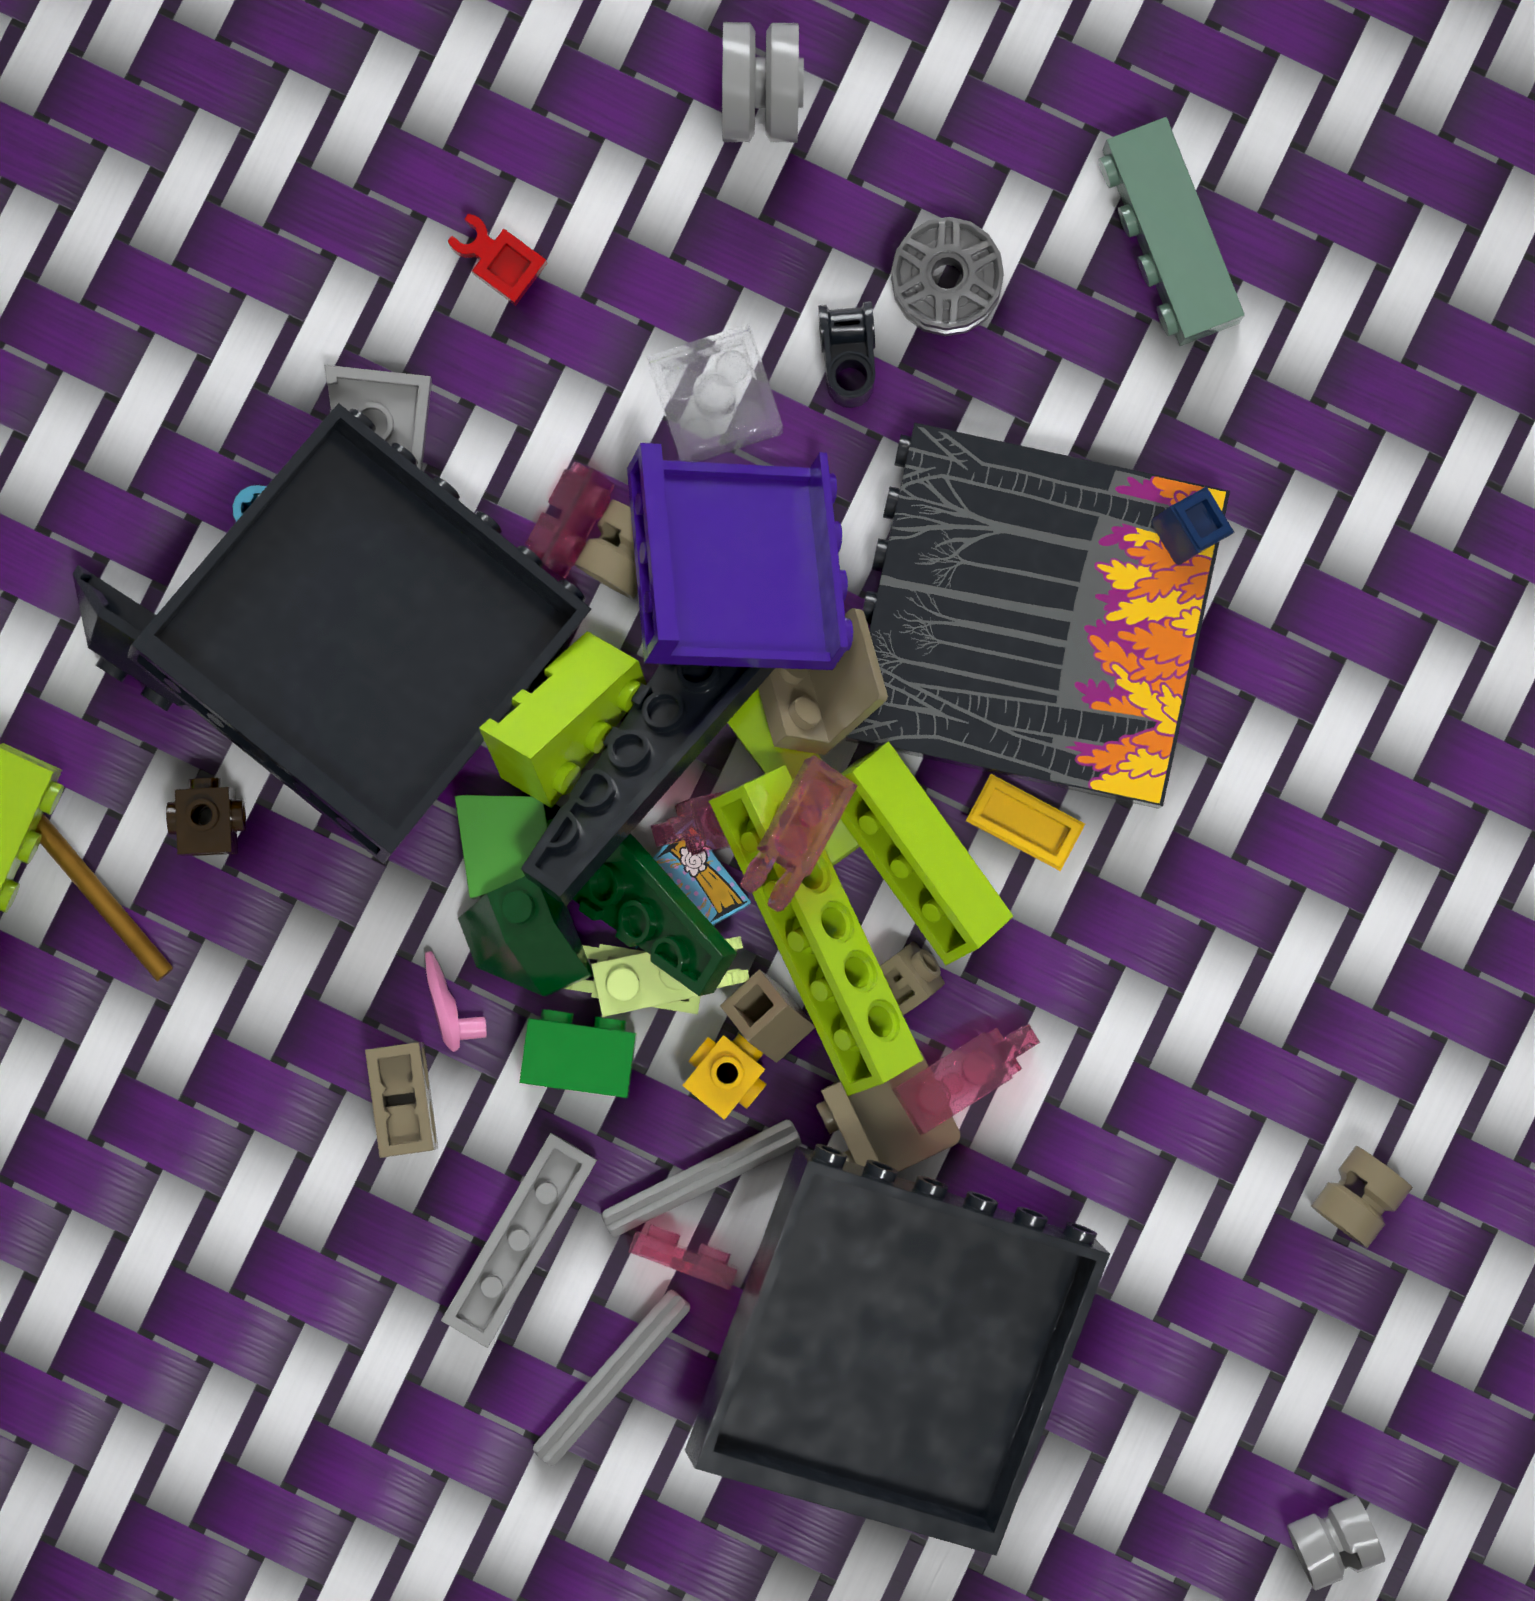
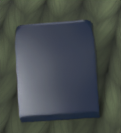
(1191, 526)

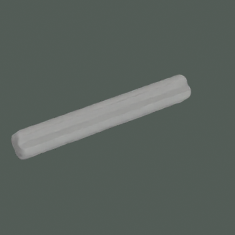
(701, 1178)
(611, 1378)

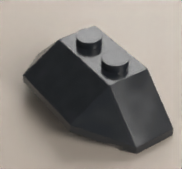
(110, 628)

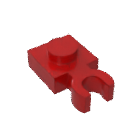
(503, 263)

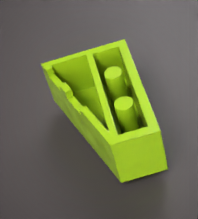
(564, 720)

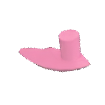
(446, 1012)

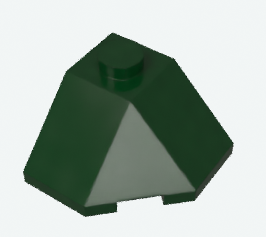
(525, 938)

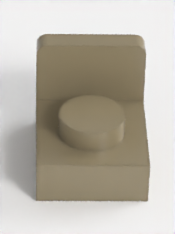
(912, 976)

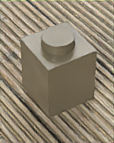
(767, 1016)

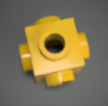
(713, 1092)

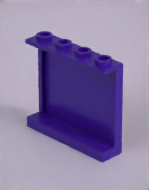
(737, 563)

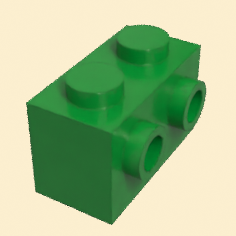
(578, 1055)

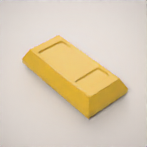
(1025, 822)

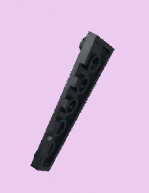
(642, 759)

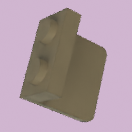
(879, 1127)

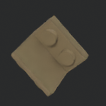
(821, 707)

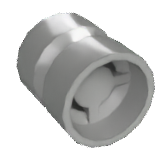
(1336, 1543)

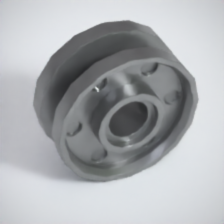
(953, 244)

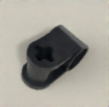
(848, 342)

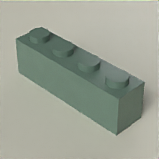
(1172, 232)

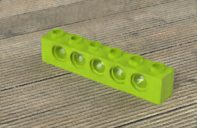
(823, 948)

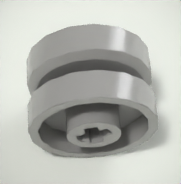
(761, 82)

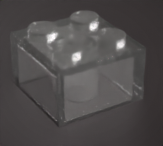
(715, 394)

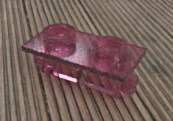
(583, 498)

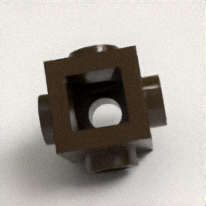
(217, 836)

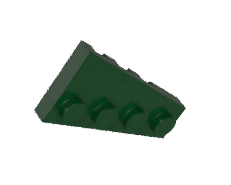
(656, 915)

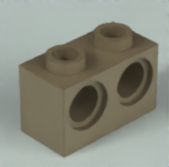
(401, 1099)

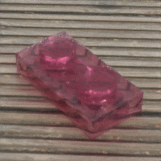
(663, 1248)

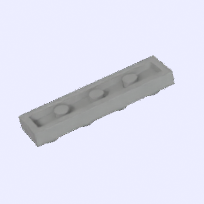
(519, 1240)

